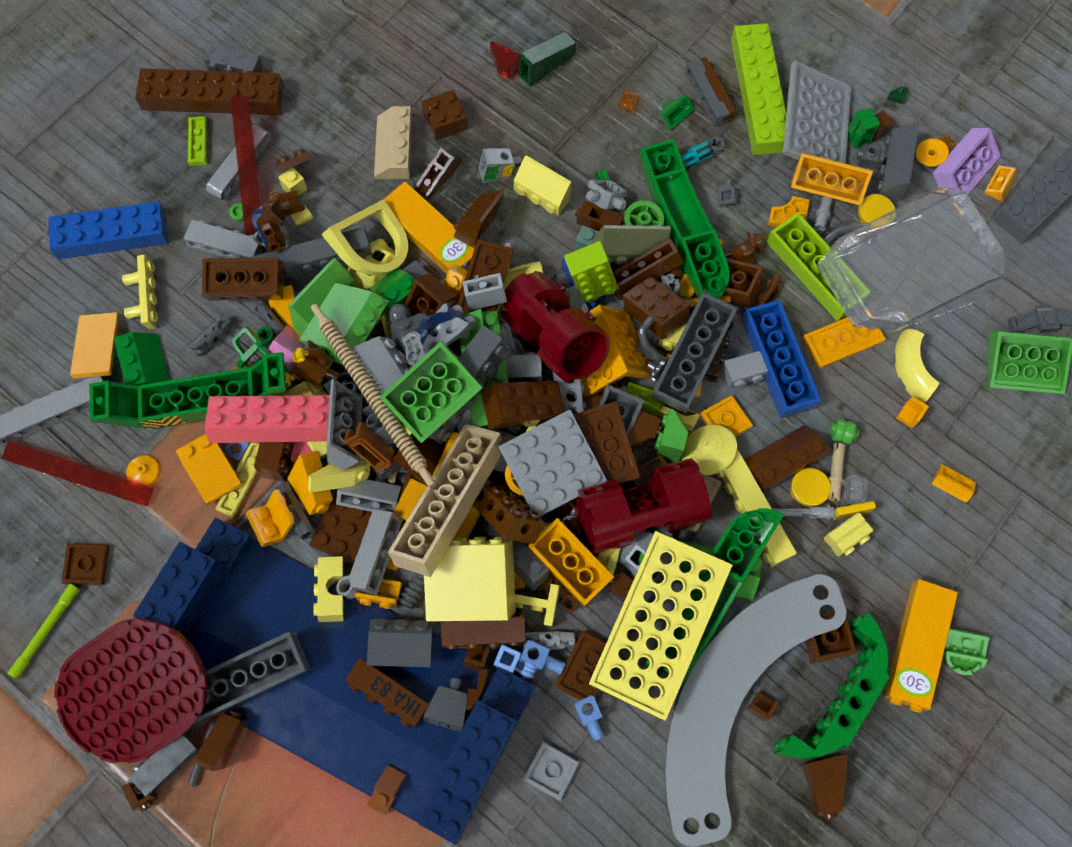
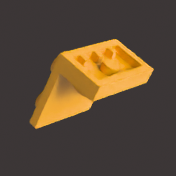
(271, 520)

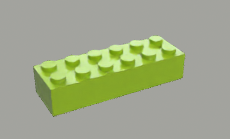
(801, 251)

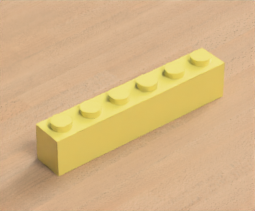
(749, 497)

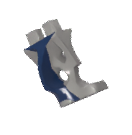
(445, 320)

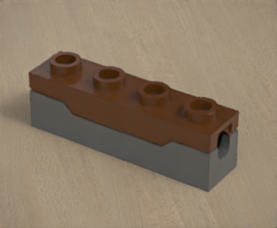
(710, 91)

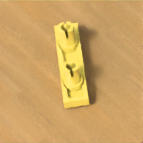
(147, 297)

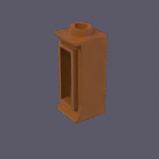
(369, 447)

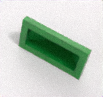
(676, 111)

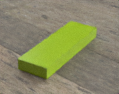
(197, 140)

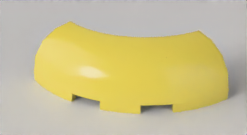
(910, 366)

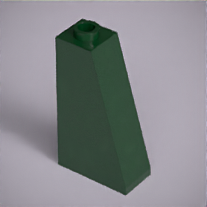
(545, 57)

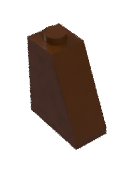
(220, 741)
(827, 784)

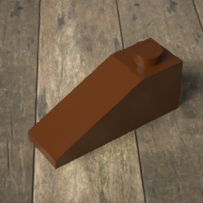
(437, 173)

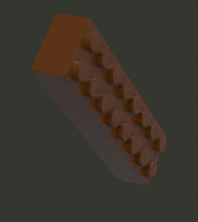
(208, 91)

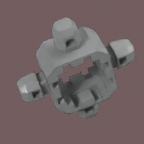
(606, 194)

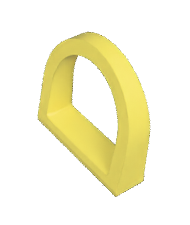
(347, 254)

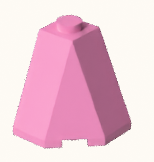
(286, 342)

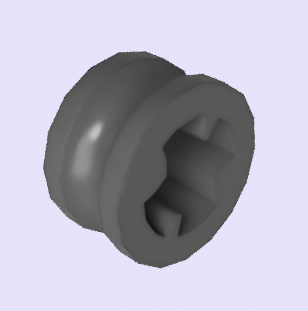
(717, 141)

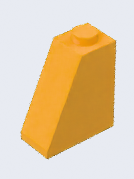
(306, 465)

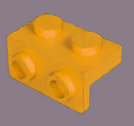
(387, 595)

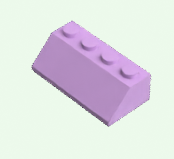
(968, 161)

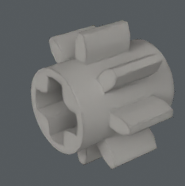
(671, 283)

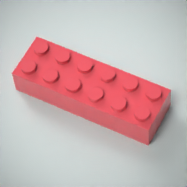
(267, 418)

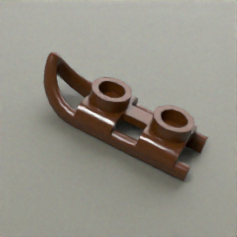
(773, 288)
(571, 521)

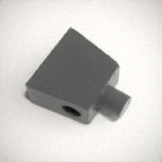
(448, 706)

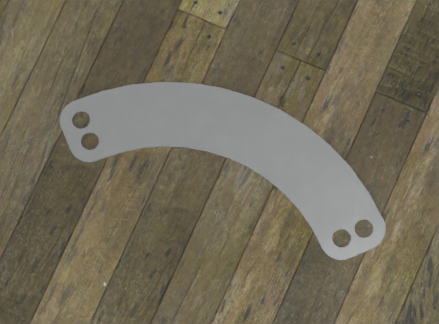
(717, 690)

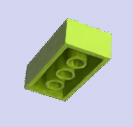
(591, 272)

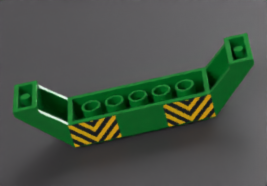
(183, 398)

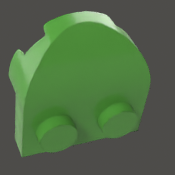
(965, 651)

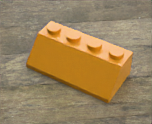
(831, 178)
(571, 562)

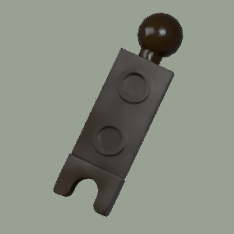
(714, 369)

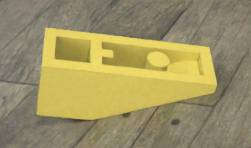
(333, 478)

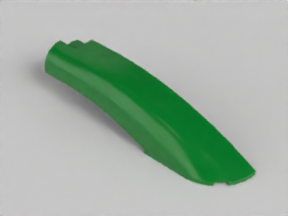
(689, 225)
(741, 547)

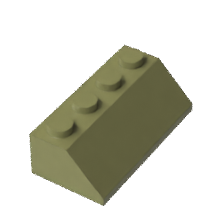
(629, 242)

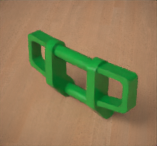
(257, 346)

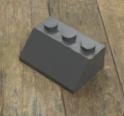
(399, 643)

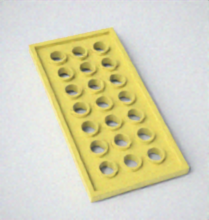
(627, 620)

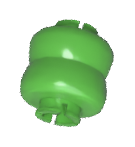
(843, 431)

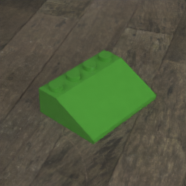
(353, 312)
(1028, 361)
(431, 391)

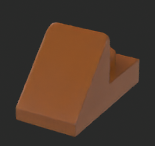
(386, 789)

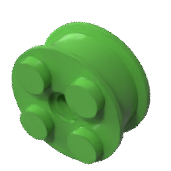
(643, 214)

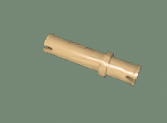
(837, 472)

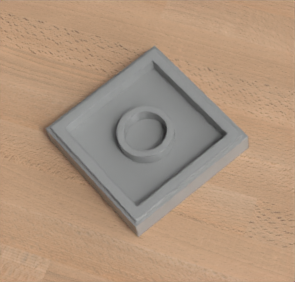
(551, 771)

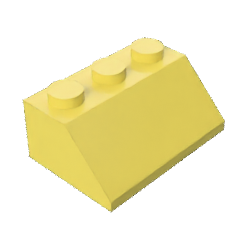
(542, 186)

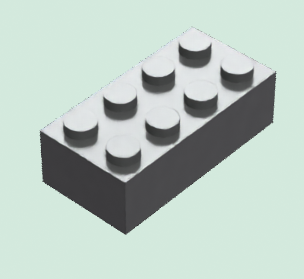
(628, 404)

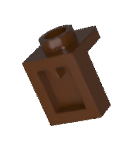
(135, 798)

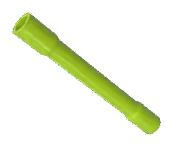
(24, 660)

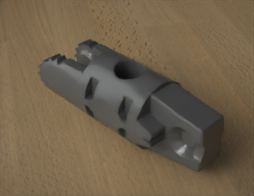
(210, 335)

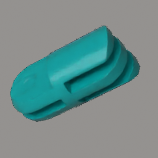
(694, 156)

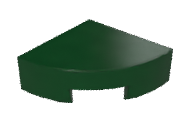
(898, 95)

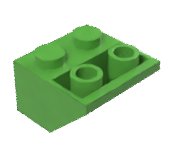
(672, 437)

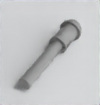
(812, 512)

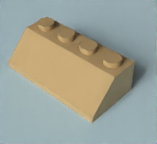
(393, 143)

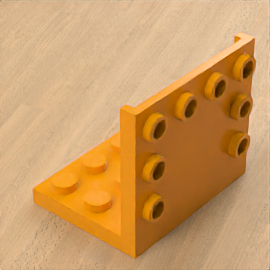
(622, 357)

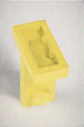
(538, 604)

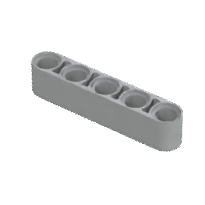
(226, 176)

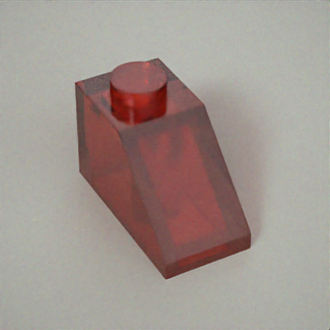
(505, 60)

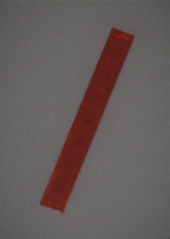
(245, 160)
(77, 473)

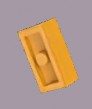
(1001, 182)
(954, 483)

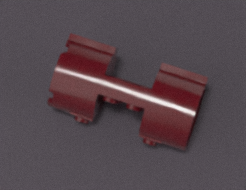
(566, 335)
(672, 499)

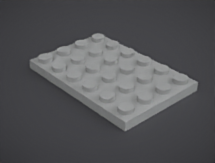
(816, 115)

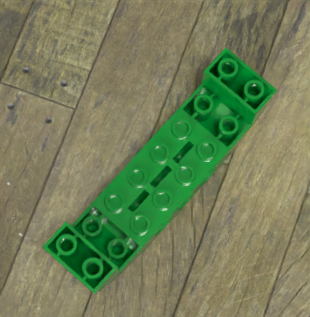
(870, 674)

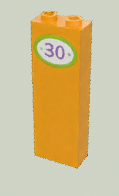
(428, 228)
(920, 646)

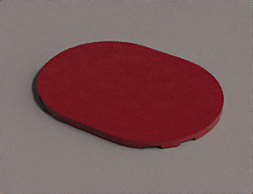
(131, 690)

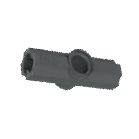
(302, 522)

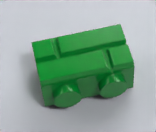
(862, 128)

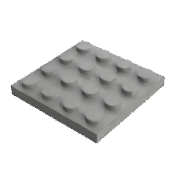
(552, 463)

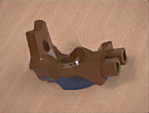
(271, 216)

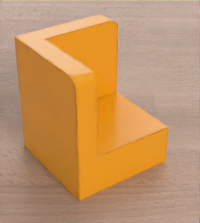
(912, 412)

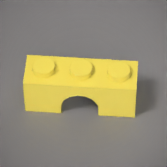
(329, 606)

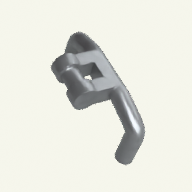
(843, 227)
(643, 344)

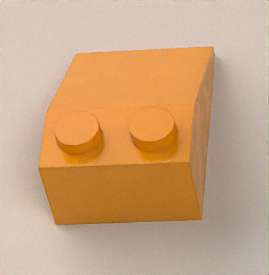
(209, 468)

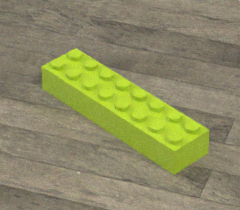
(759, 88)

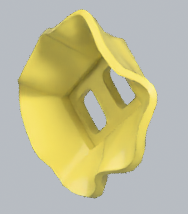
(364, 281)

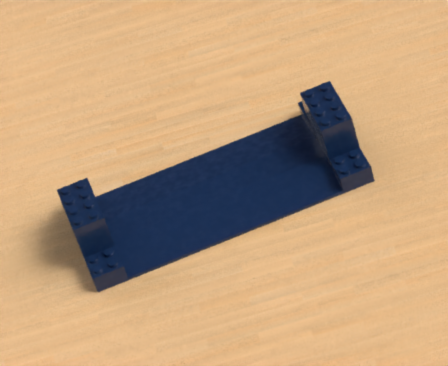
(241, 595)

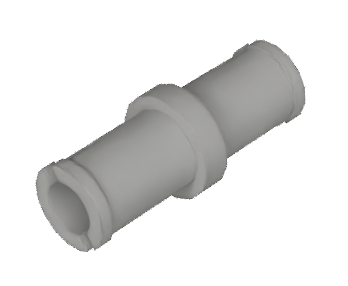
(823, 214)

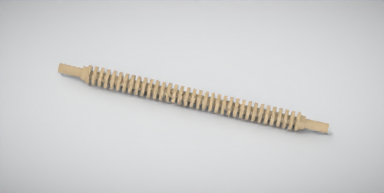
(372, 395)

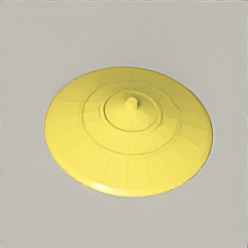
(711, 448)

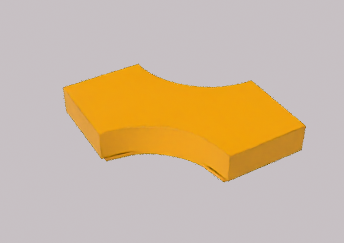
(781, 214)

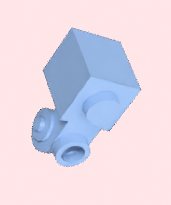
(510, 661)

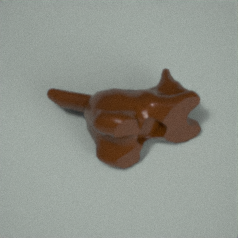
(746, 251)

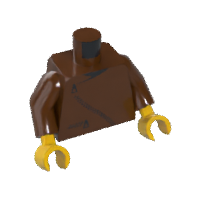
(311, 365)

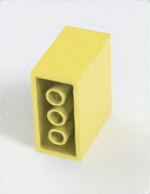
(472, 582)

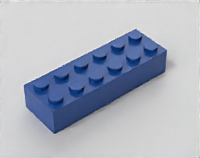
(107, 230)
(787, 370)

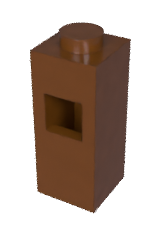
(596, 217)

